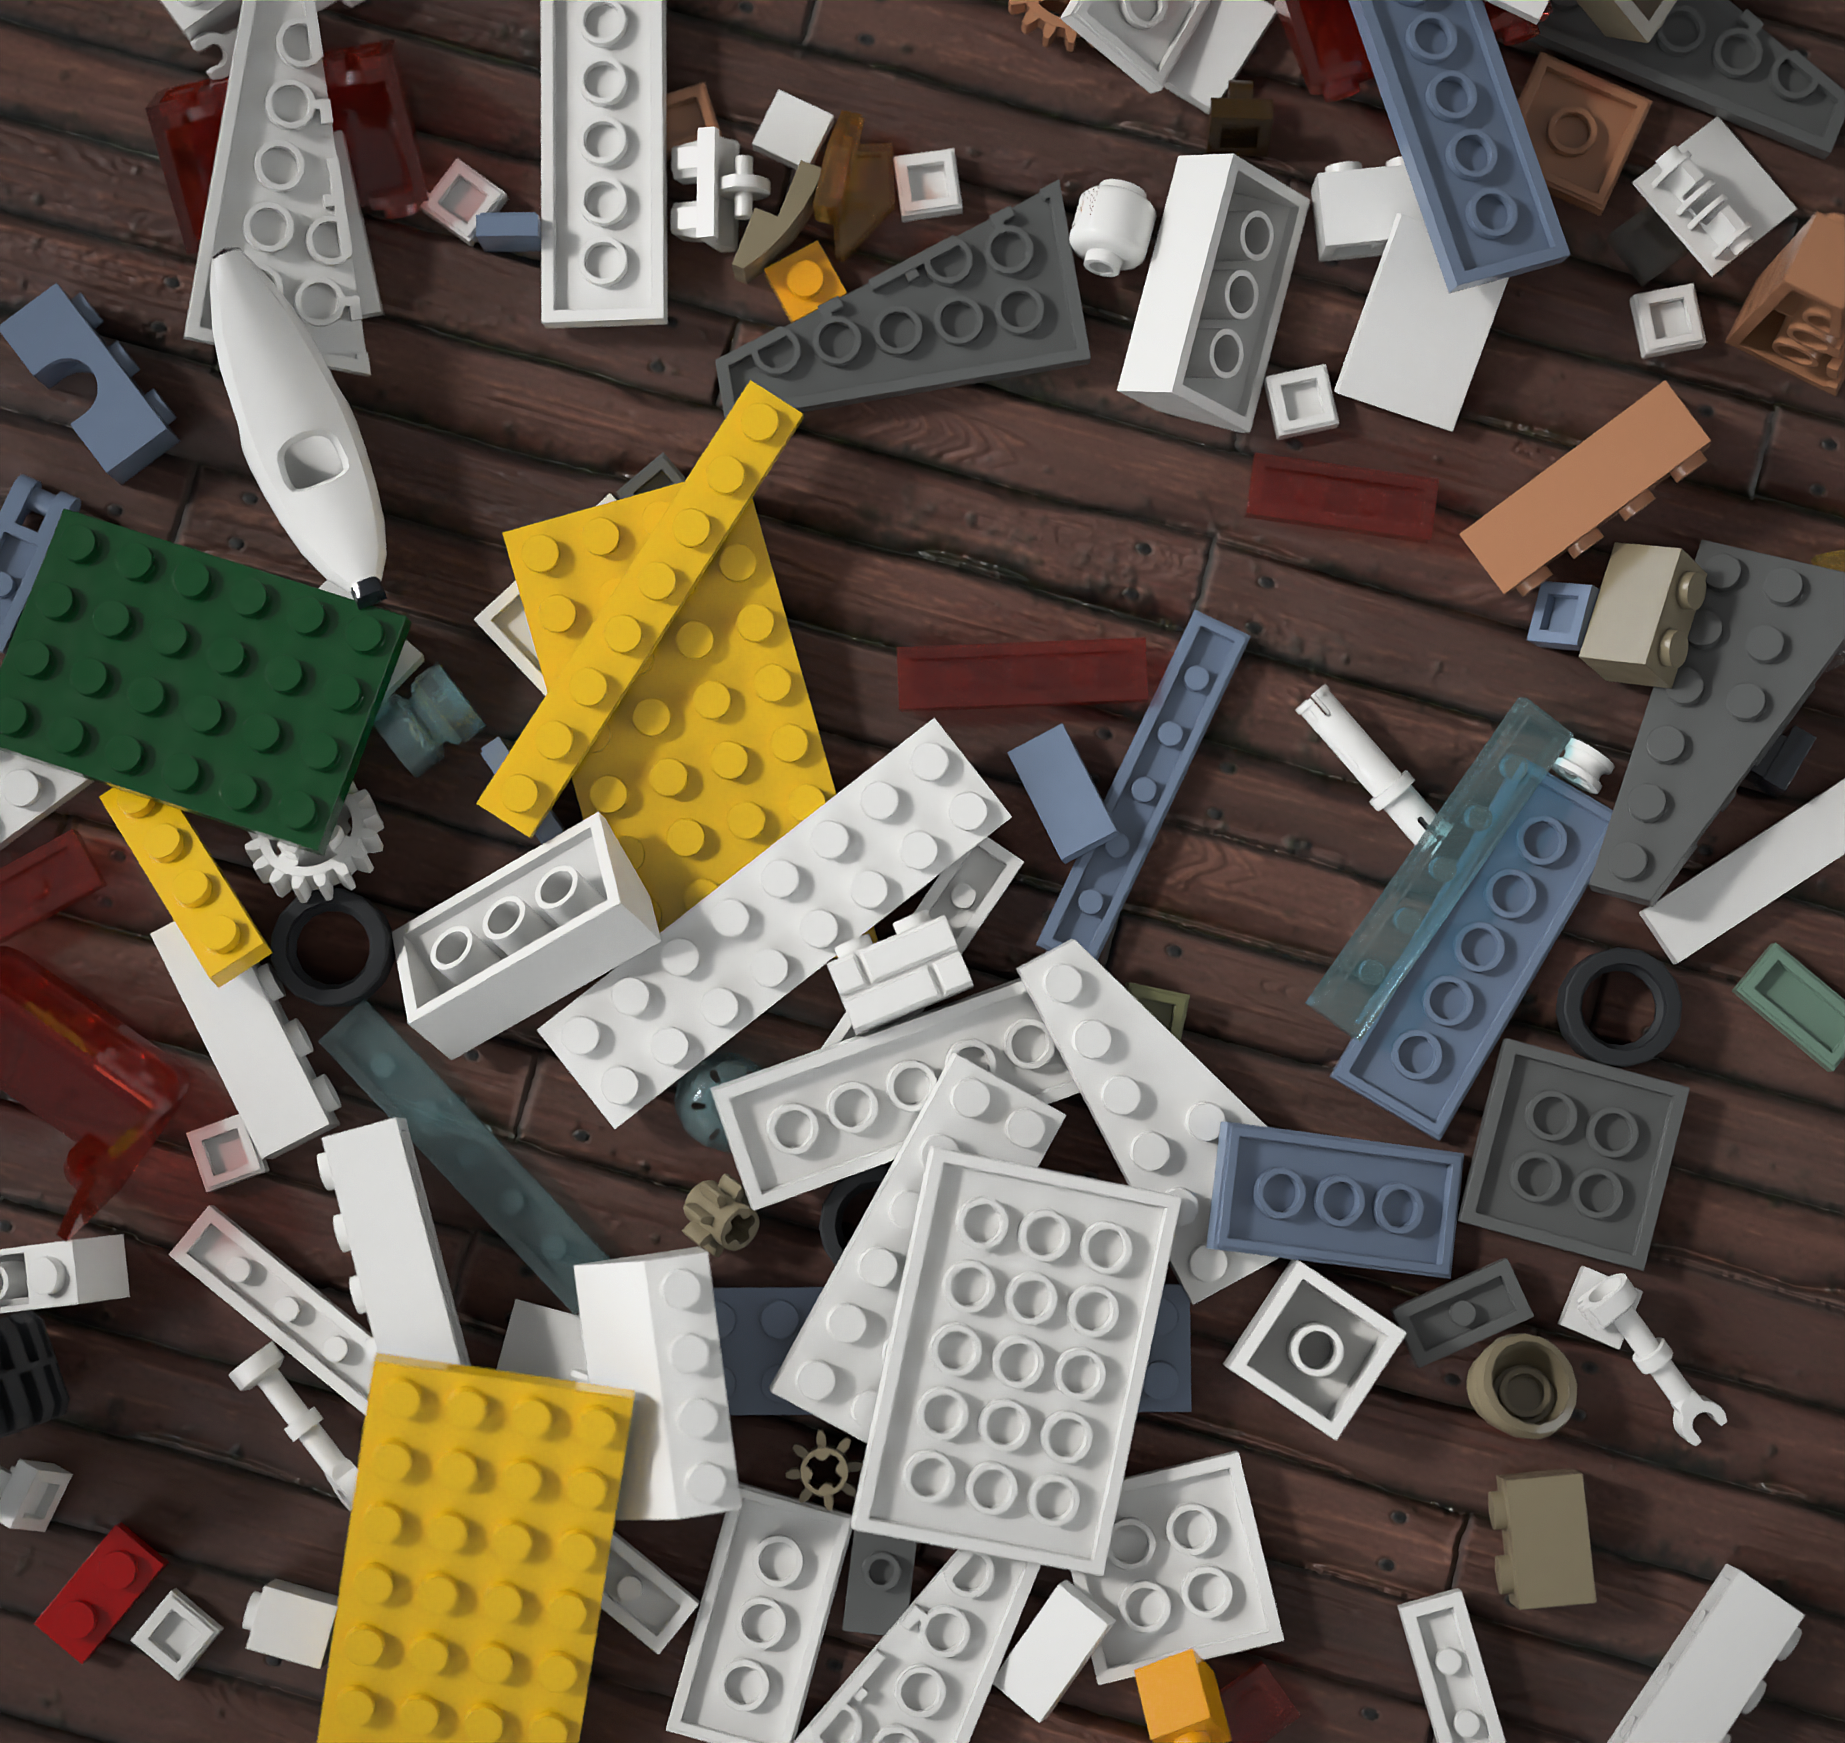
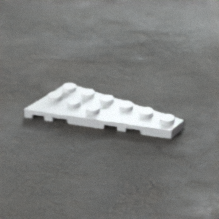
(1147, 1099)
(936, 1663)

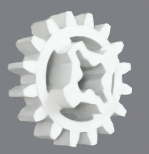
(344, 855)

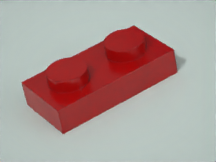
(101, 1593)

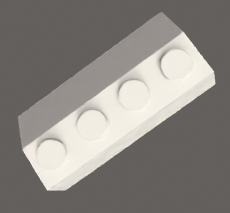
(1214, 292)
(523, 938)
(656, 1332)

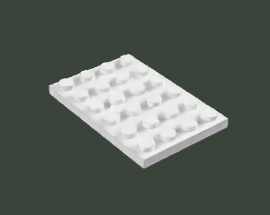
(1015, 1361)

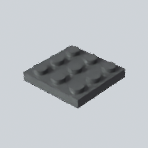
(1573, 1154)

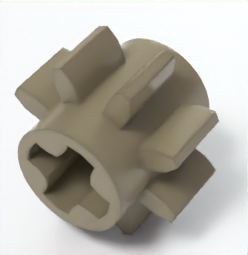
(720, 1216)
(828, 1486)

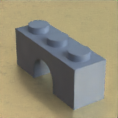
(58, 339)

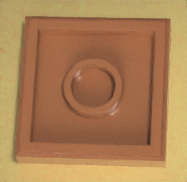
(1580, 130)

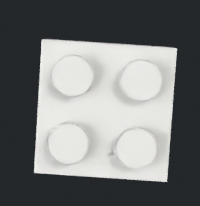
(1314, 1348)

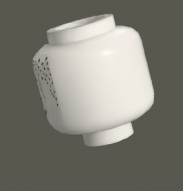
(1112, 227)

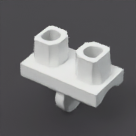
(723, 190)

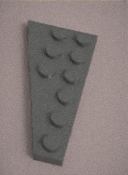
(1716, 63)

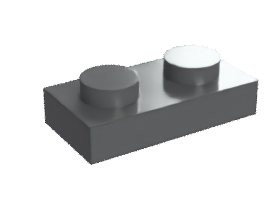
(1461, 1312)

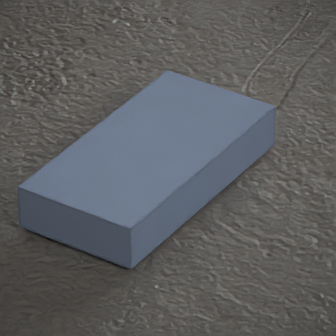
(1063, 793)

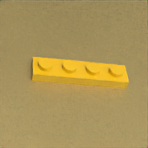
(189, 884)

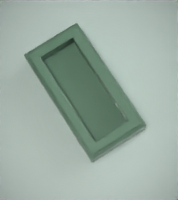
(1796, 1005)

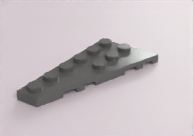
(946, 318)
(1746, 674)

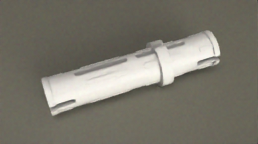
(1368, 763)

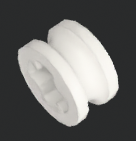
(1583, 766)

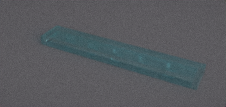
(1439, 868)
(463, 1149)

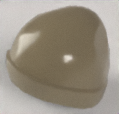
(1523, 1386)

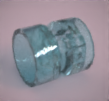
(422, 724)

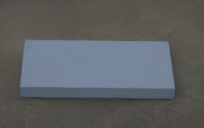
(1335, 1200)

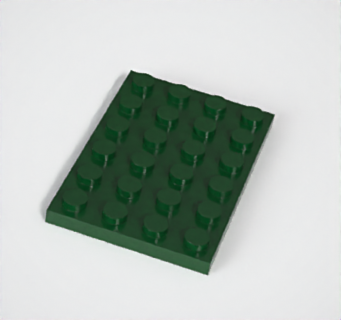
(195, 681)

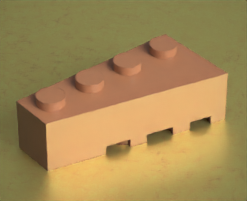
(1799, 307)
(1586, 489)

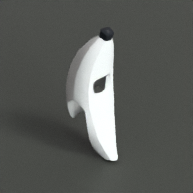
(297, 429)

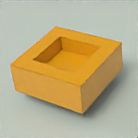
(804, 281)

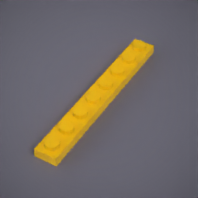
(640, 609)

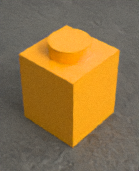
(1182, 1700)

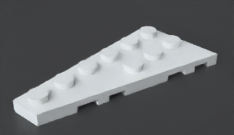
(281, 183)

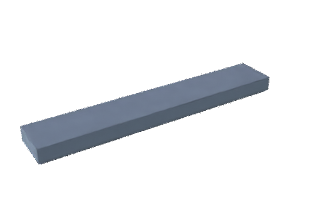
(1147, 783)

